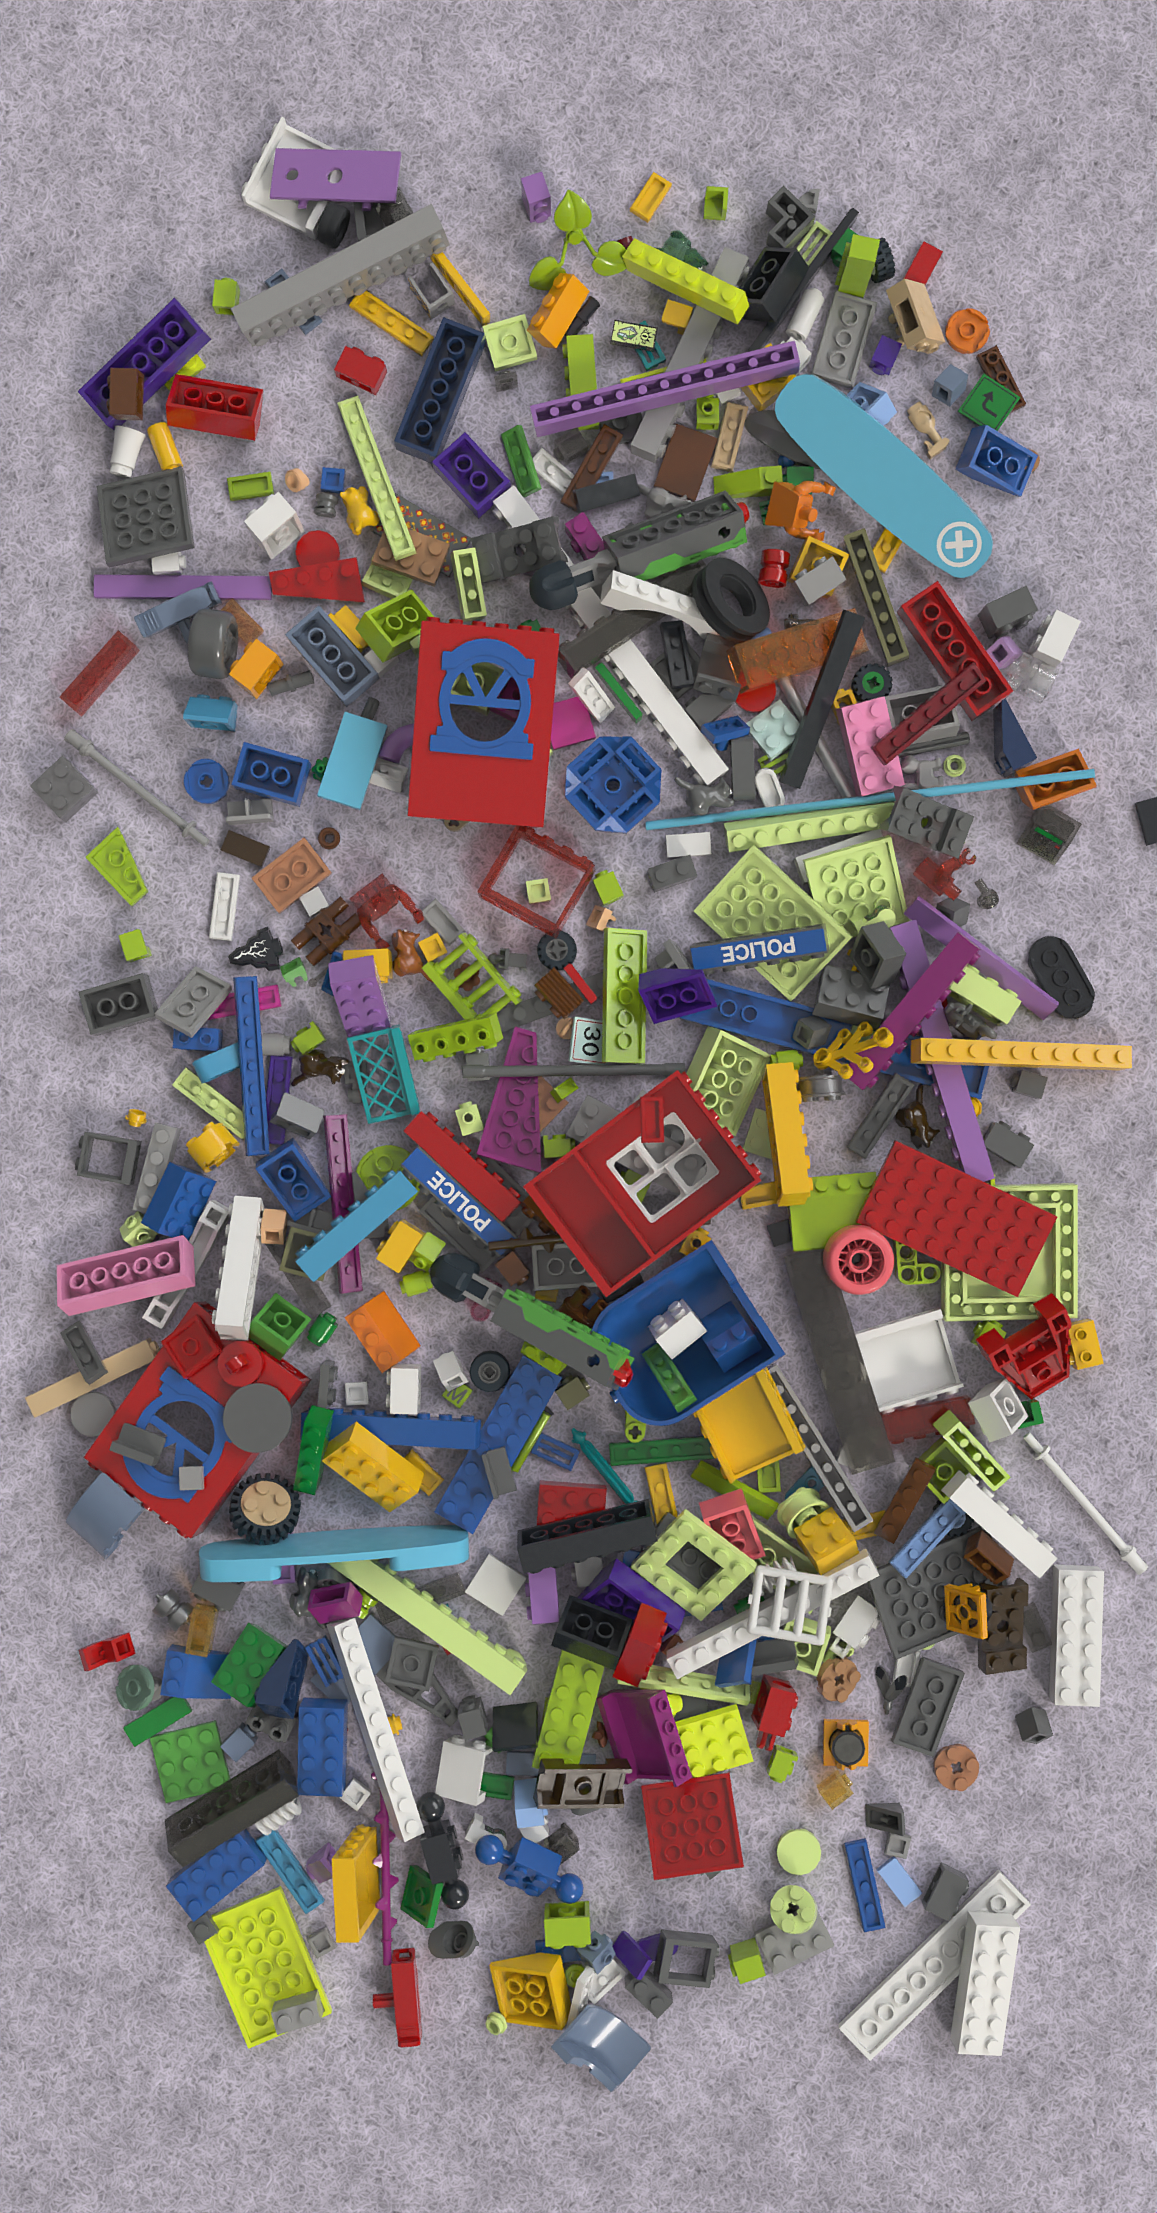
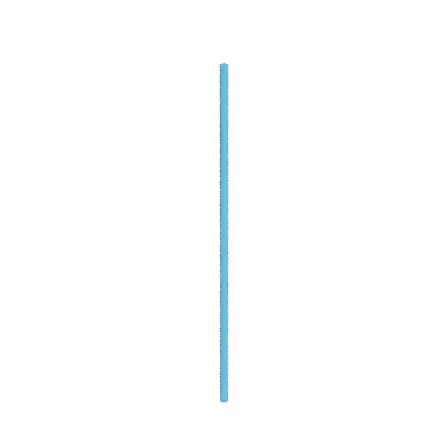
(869, 799)

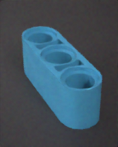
(217, 1063)

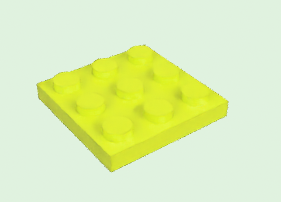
(714, 1741)

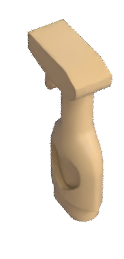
(925, 423)

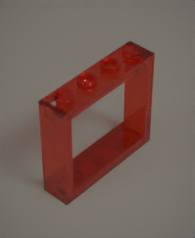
(546, 844)

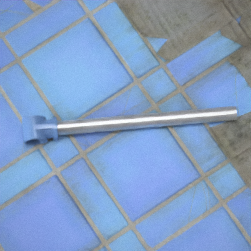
(822, 747)

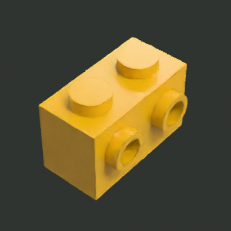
(1084, 1345)

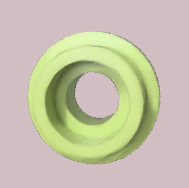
(960, 762)
(496, 2023)

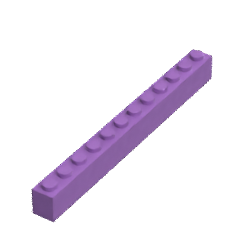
(665, 389)
(948, 1079)

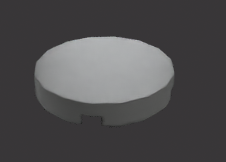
(92, 1413)

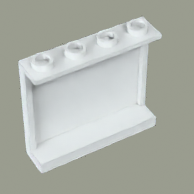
(257, 190)
(909, 1360)

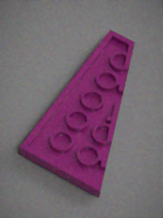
(513, 1119)

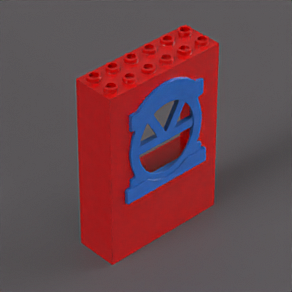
(473, 778)
(224, 1467)

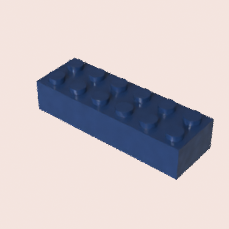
(440, 390)

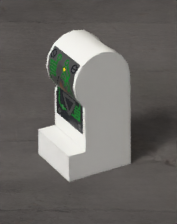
(477, 1830)

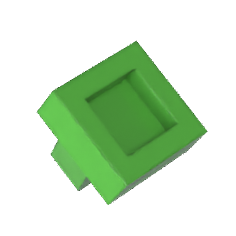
(292, 970)

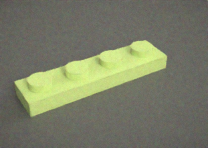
(211, 1101)

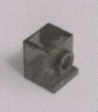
(563, 1842)

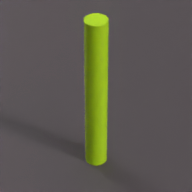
(530, 1441)

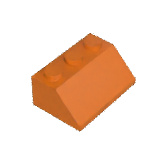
(1043, 794)
(382, 1331)

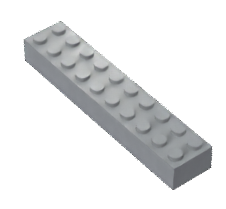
(341, 276)

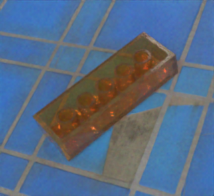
(786, 653)

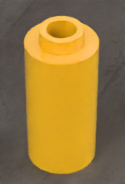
(164, 446)

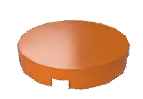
(967, 331)

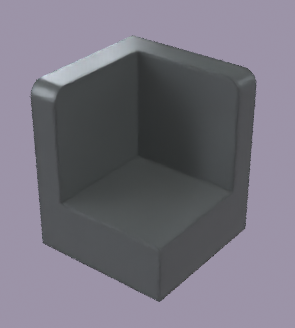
(955, 910)
(811, 1031)
(1034, 1725)

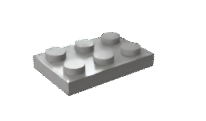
(193, 1001)
(787, 1949)

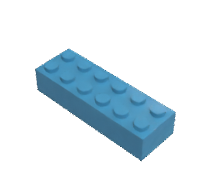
(356, 1225)

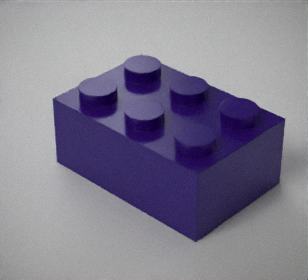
(471, 474)

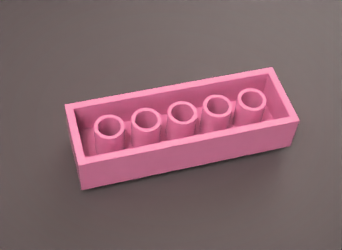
(125, 1275)

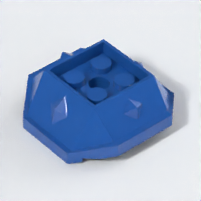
(619, 761)

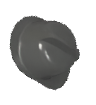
(452, 1940)

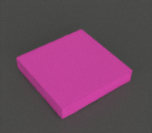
(570, 724)

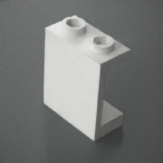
(462, 1770)

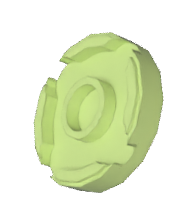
(798, 1851)

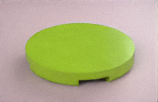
(379, 1162)

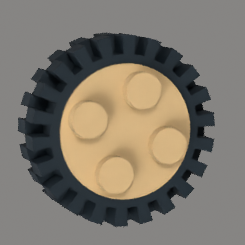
(264, 1508)

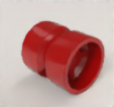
(774, 564)

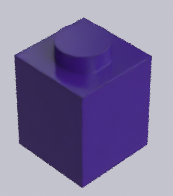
(885, 356)

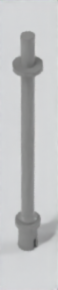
(86, 748)

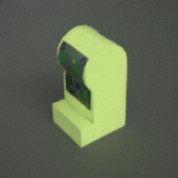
(879, 914)

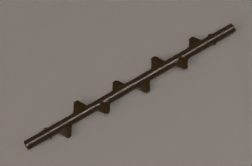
(528, 1239)

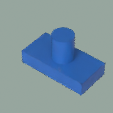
(724, 730)

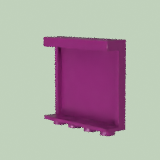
(645, 1733)

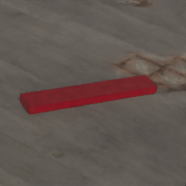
(928, 713)

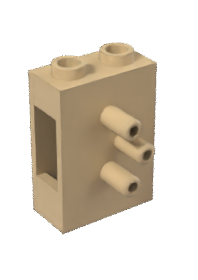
(915, 317)

